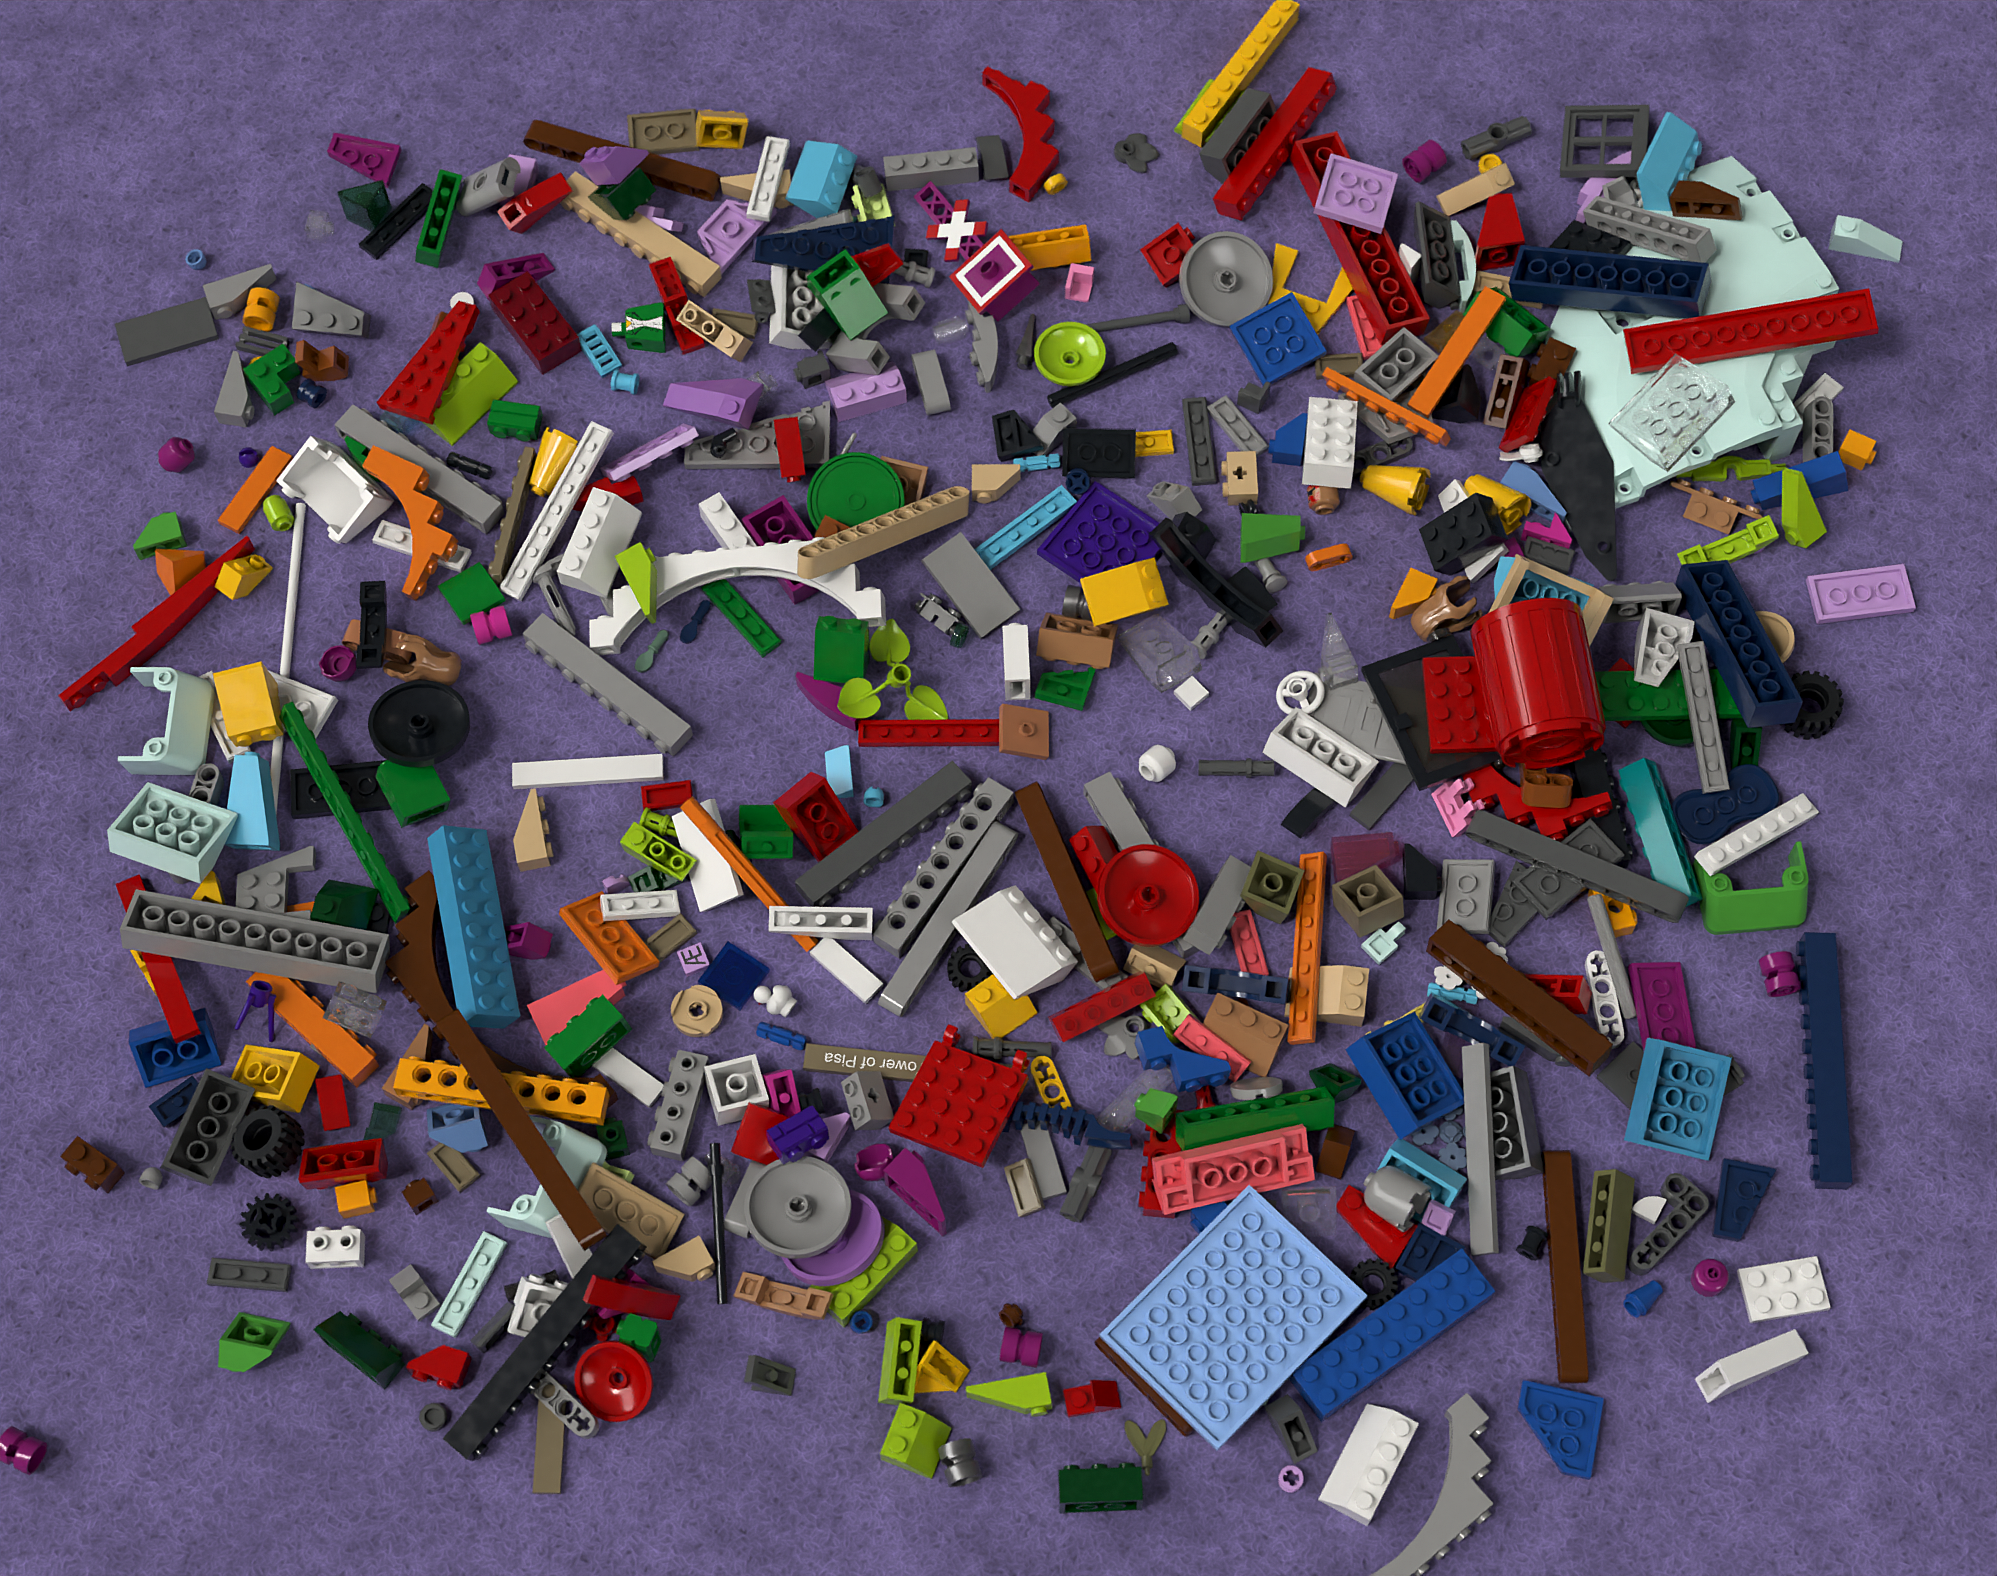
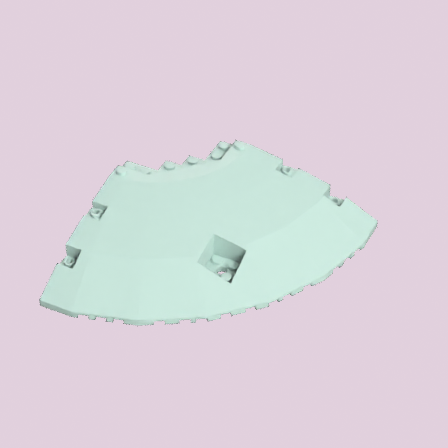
(1748, 270)

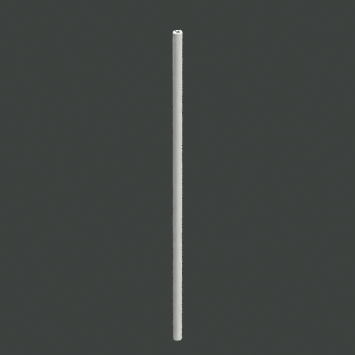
(288, 634)

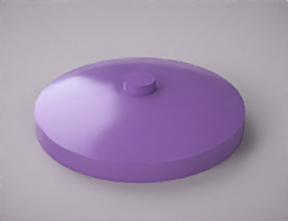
(850, 1253)

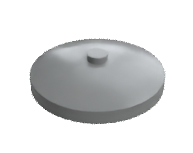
(1225, 278)
(797, 1207)

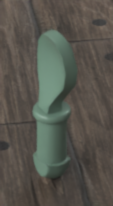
(645, 660)

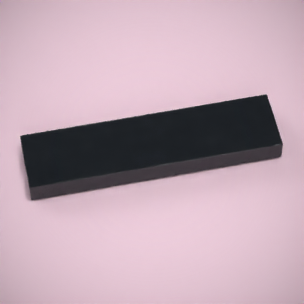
(397, 222)

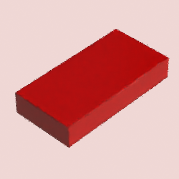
(666, 795)

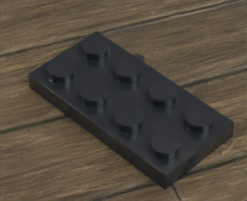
(354, 778)

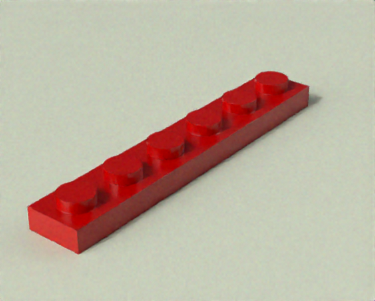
(928, 732)

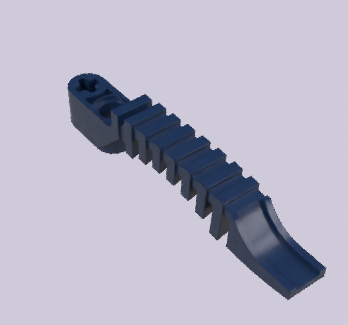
(1096, 1134)

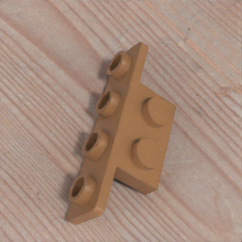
(1712, 511)

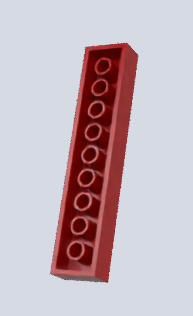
(1365, 255)

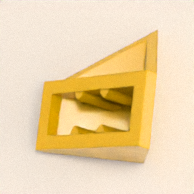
(939, 1371)

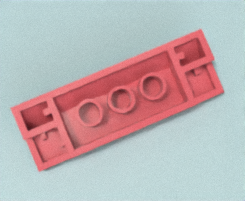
(1228, 1167)

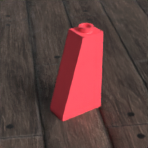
(556, 1009)

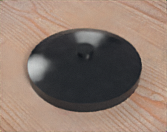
(419, 723)

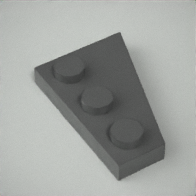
(1511, 911)

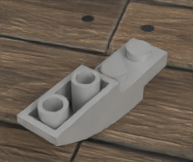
(984, 347)

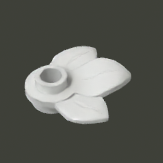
(1528, 452)

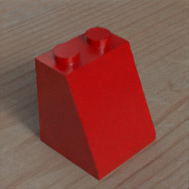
(1499, 234)

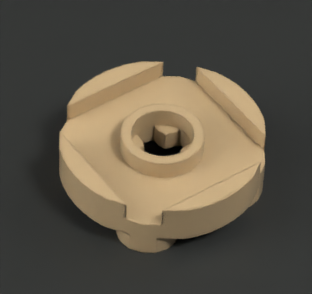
(691, 998)

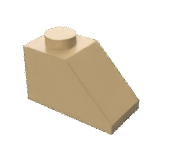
(993, 480)
(687, 1261)

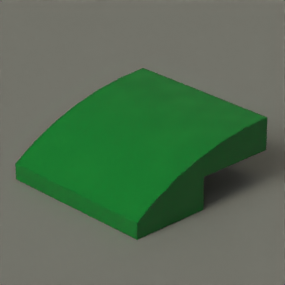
(471, 592)

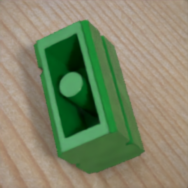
(514, 420)
(641, 1335)

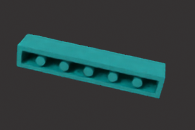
(1658, 828)

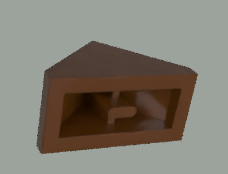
(1335, 1151)

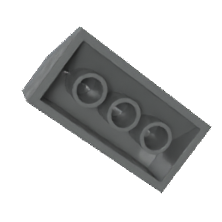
(1237, 133)
(1438, 259)
(1514, 1126)
(207, 1128)

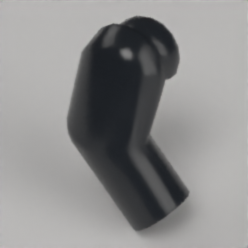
(720, 441)

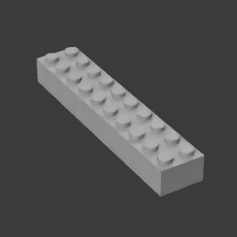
(254, 941)

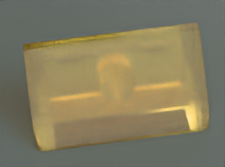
(1442, 333)

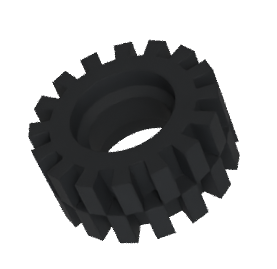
(955, 974)
(1384, 1273)

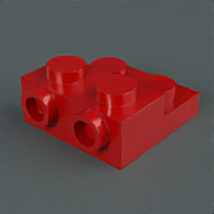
(1167, 253)

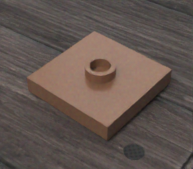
(1023, 731)

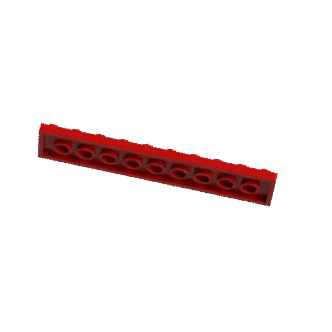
(1752, 330)

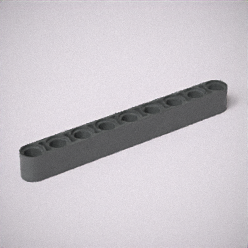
(1577, 866)

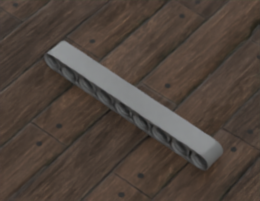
(940, 929)

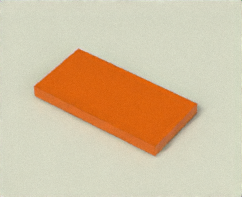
(611, 943)

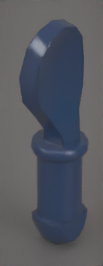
(689, 631)

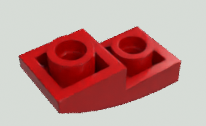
(332, 1102)

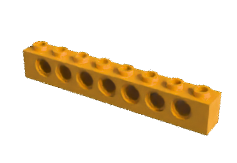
(591, 1111)

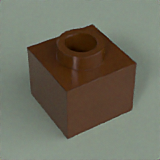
(419, 1195)

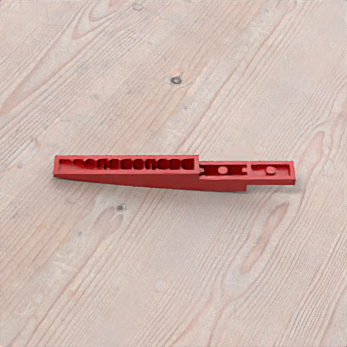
(154, 630)

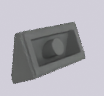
(493, 1328)

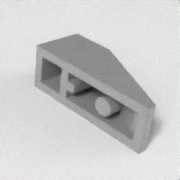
(231, 293)
(234, 401)

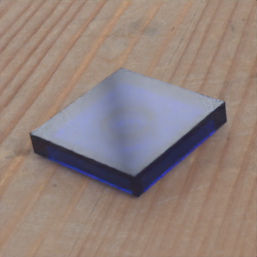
(734, 975)

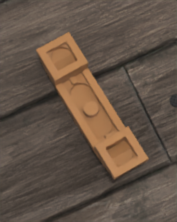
(783, 1297)

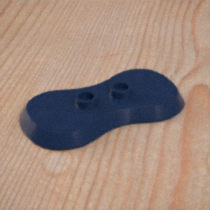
(1709, 815)

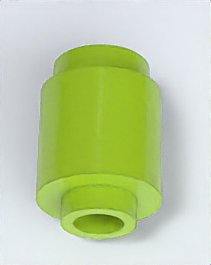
(278, 513)

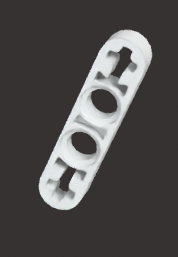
(1606, 999)

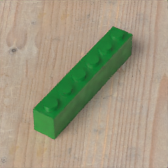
(1241, 1119)

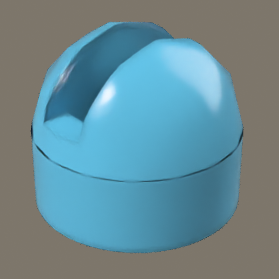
(873, 794)

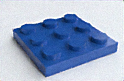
(1278, 339)

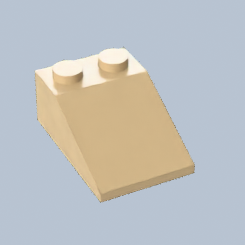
(1340, 994)

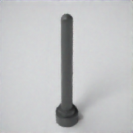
(1179, 314)

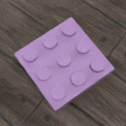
(1355, 193)

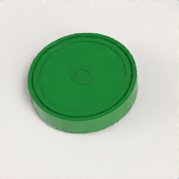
(853, 490)

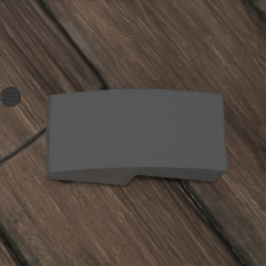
(992, 157)

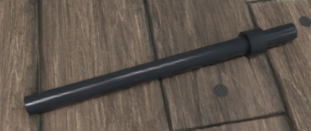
(716, 1171)

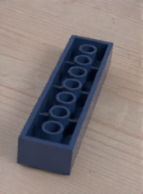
(1610, 282)
(1738, 644)

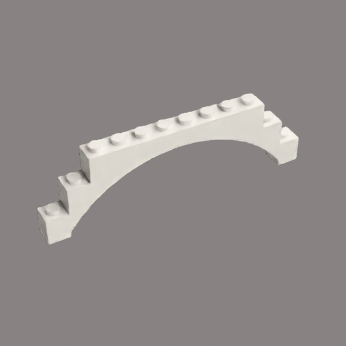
(684, 572)

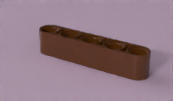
(1161, 1405)

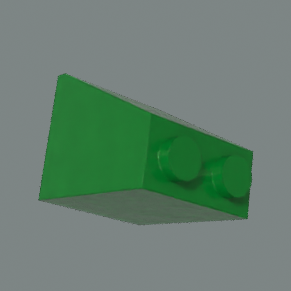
(841, 649)

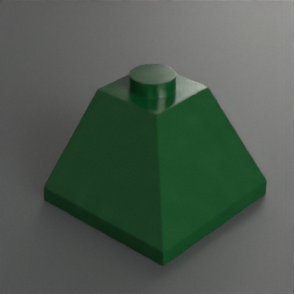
(344, 904)

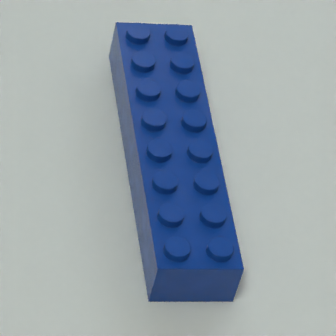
(1391, 1335)

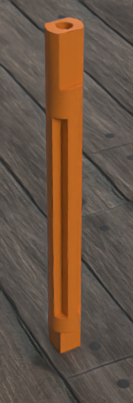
(738, 861)

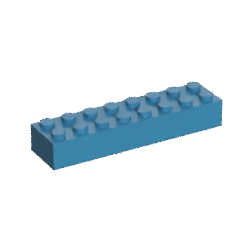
(473, 927)

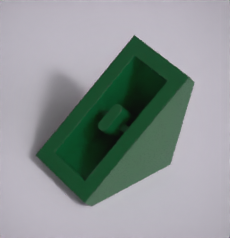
(1336, 1080)

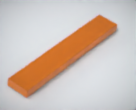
(1456, 352)

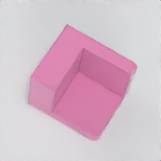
(1079, 283)

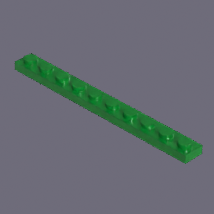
(348, 819)

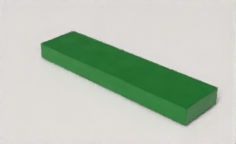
(741, 616)

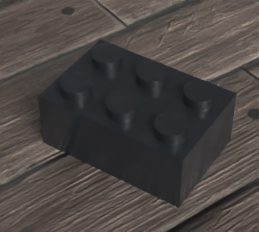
(1463, 534)

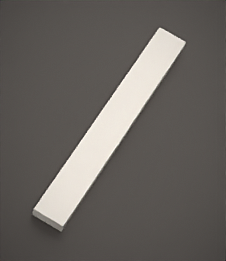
(556, 511)

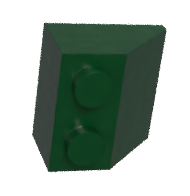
(623, 198)

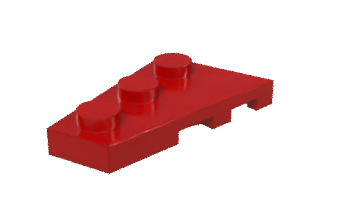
(1377, 1233)

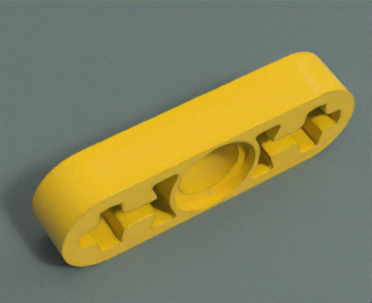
(1051, 1072)

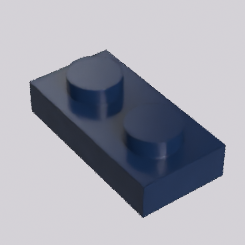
(174, 1102)

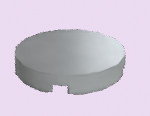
(1251, 1087)

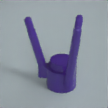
(258, 996)

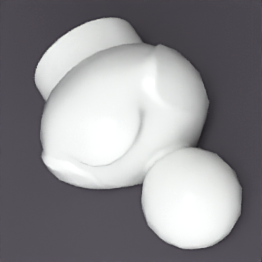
(779, 1002)

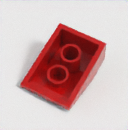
(816, 815)

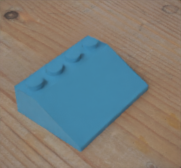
(1677, 1098)

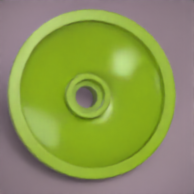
(1069, 342)

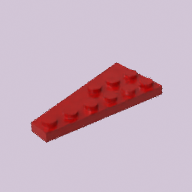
(421, 383)

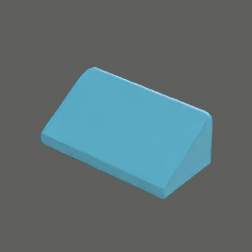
(839, 771)

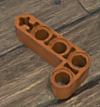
(1545, 788)

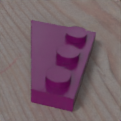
(366, 156)

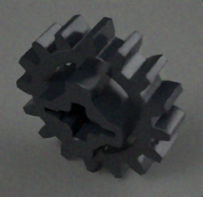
(278, 1218)

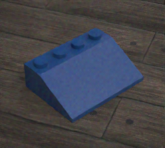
(1406, 1075)

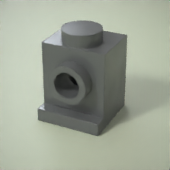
(812, 370)

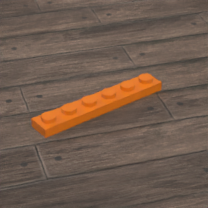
(1392, 411)

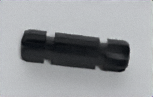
(469, 465)

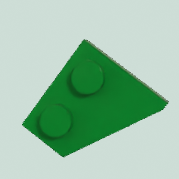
(1066, 688)

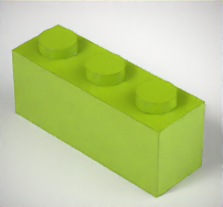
(900, 1361)

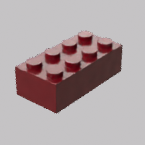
(535, 323)

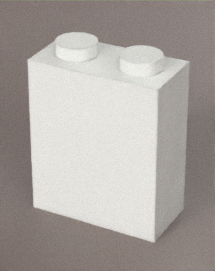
(1016, 662)

